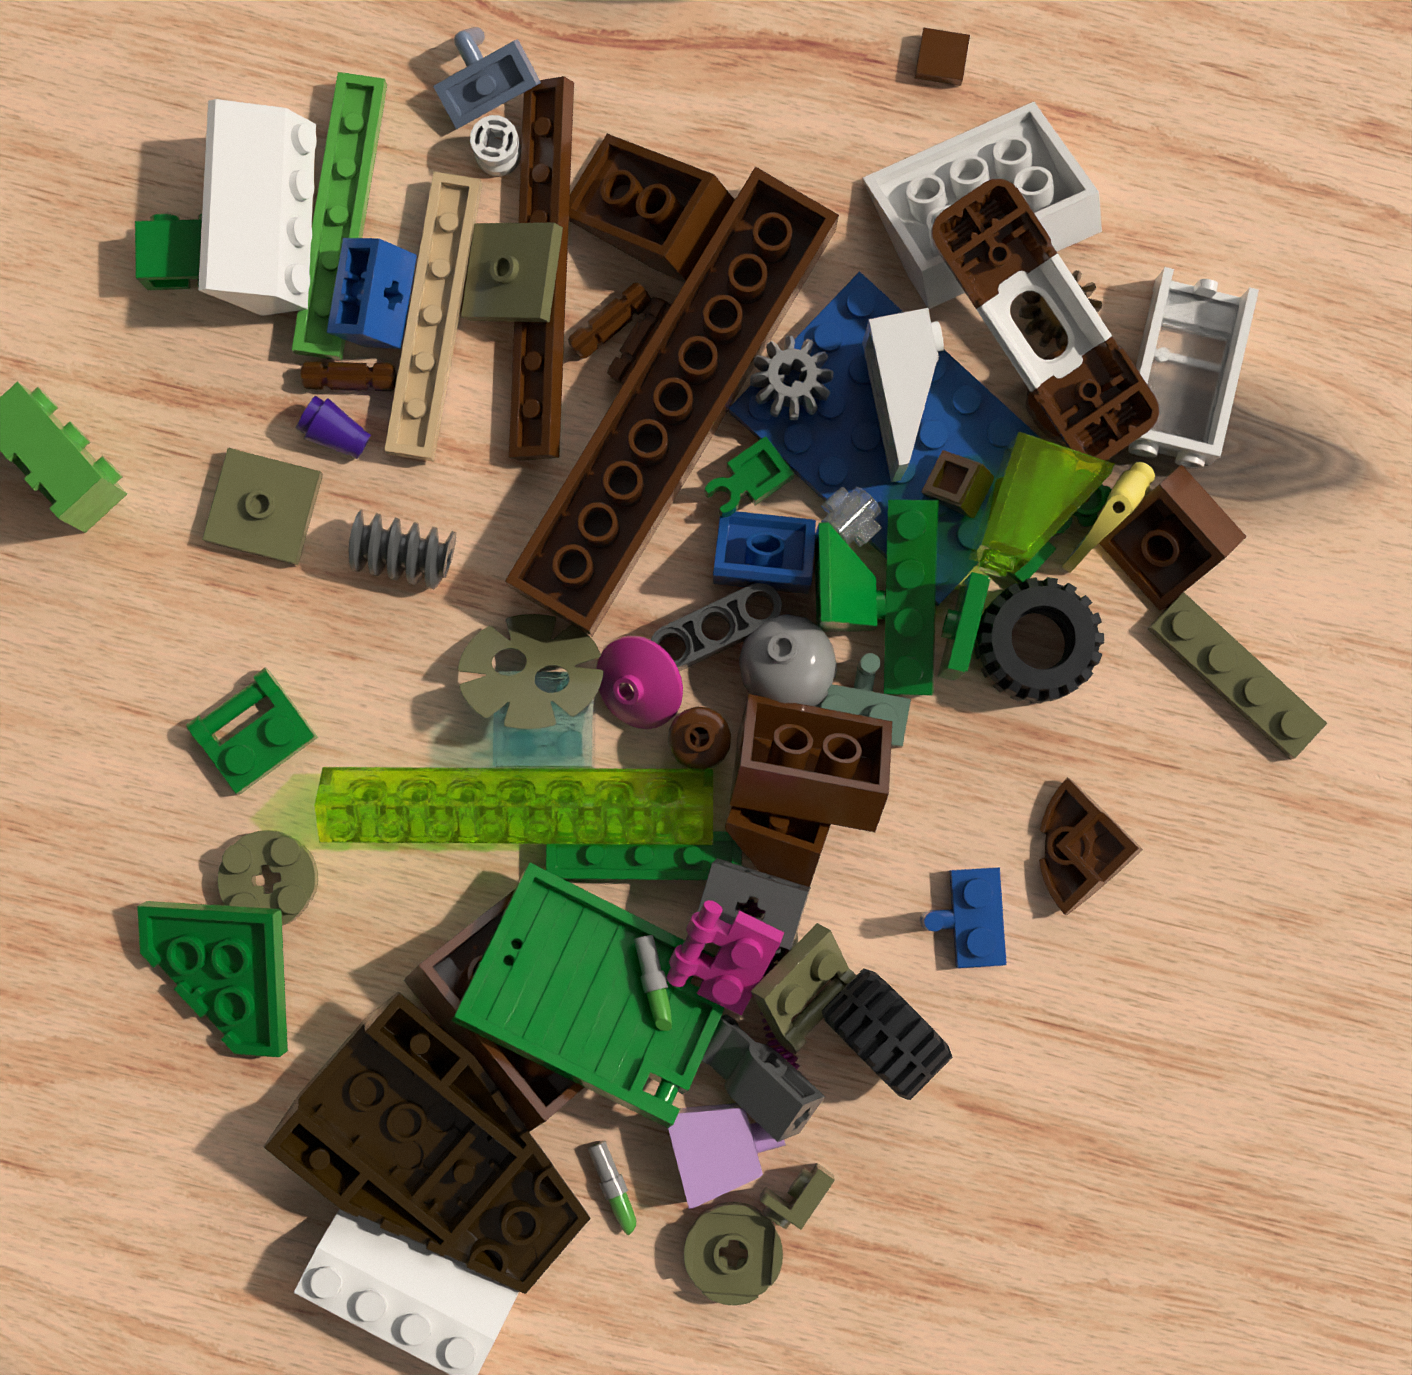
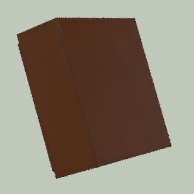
(942, 56)

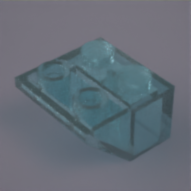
(564, 745)

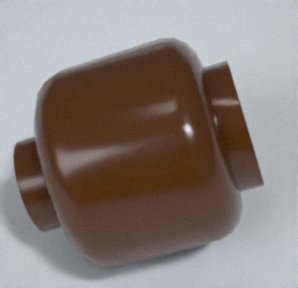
(692, 755)

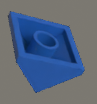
(765, 551)

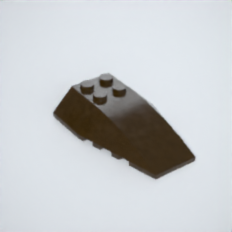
(429, 1149)

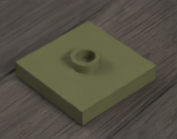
(512, 272)
(262, 506)

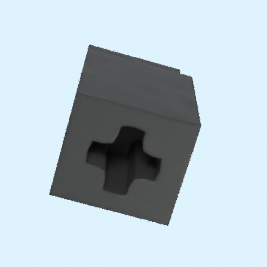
(761, 1081)

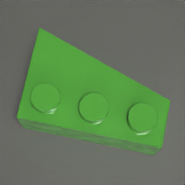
(56, 458)

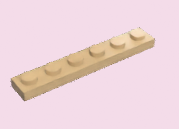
(433, 316)

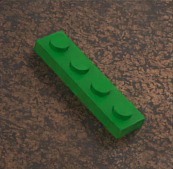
(910, 596)
(640, 860)

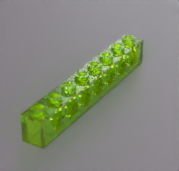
(515, 805)

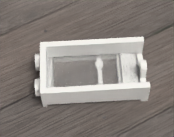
(1192, 366)

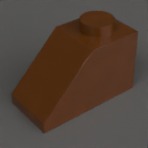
(778, 843)

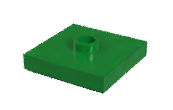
(962, 626)

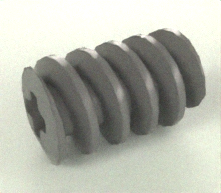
(400, 551)

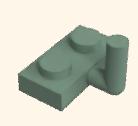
(864, 702)

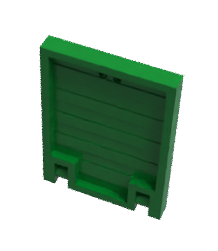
(579, 998)

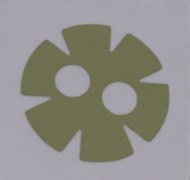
(528, 704)

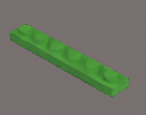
(340, 203)

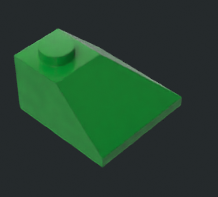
(844, 586)

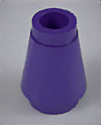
(332, 428)

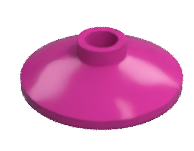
(652, 677)

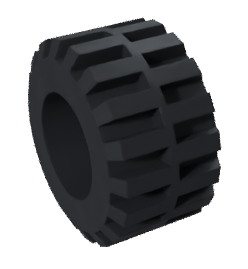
(1072, 617)
(887, 1033)

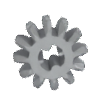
(799, 392)

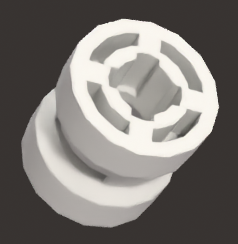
(499, 156)

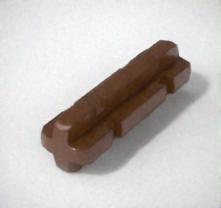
(609, 320)
(638, 340)
(348, 376)

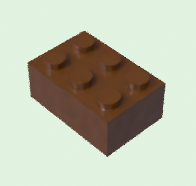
(812, 763)

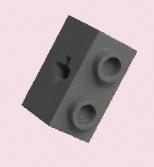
(780, 898)

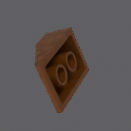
(649, 205)

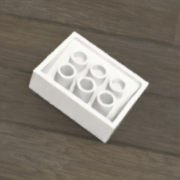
(1011, 148)

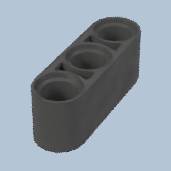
(729, 608)

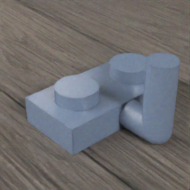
(485, 80)

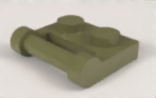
(796, 981)

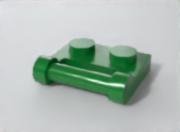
(261, 744)

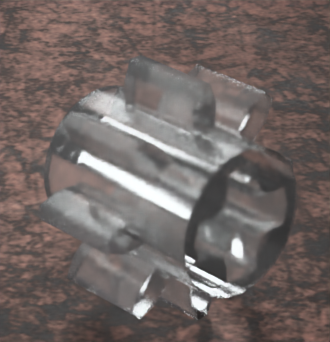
(852, 515)

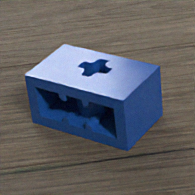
(371, 293)

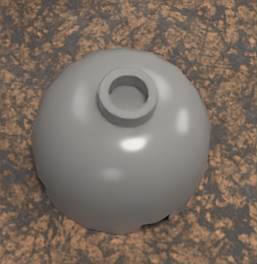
(788, 661)

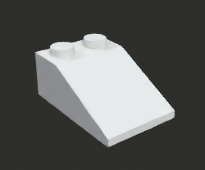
(900, 365)

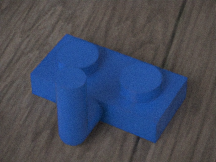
(974, 918)

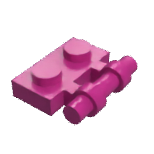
(739, 963)

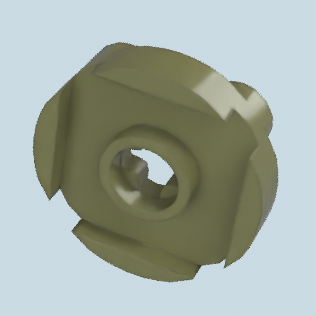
(284, 856)
(752, 1274)

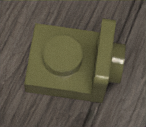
(807, 1193)

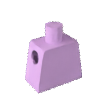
(717, 1150)

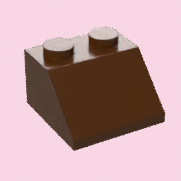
(1172, 538)

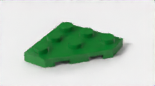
(224, 968)

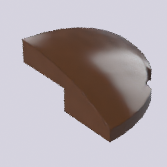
(1081, 847)

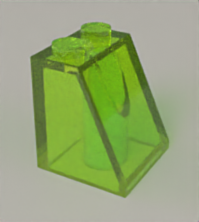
(1031, 500)

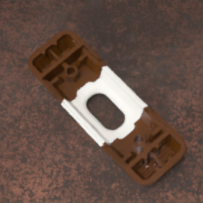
(1002, 251)

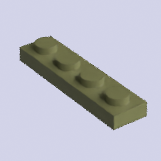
(1237, 676)

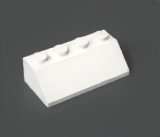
(257, 207)
(406, 1294)

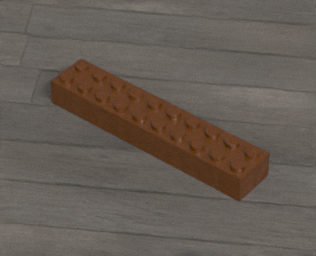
(673, 401)

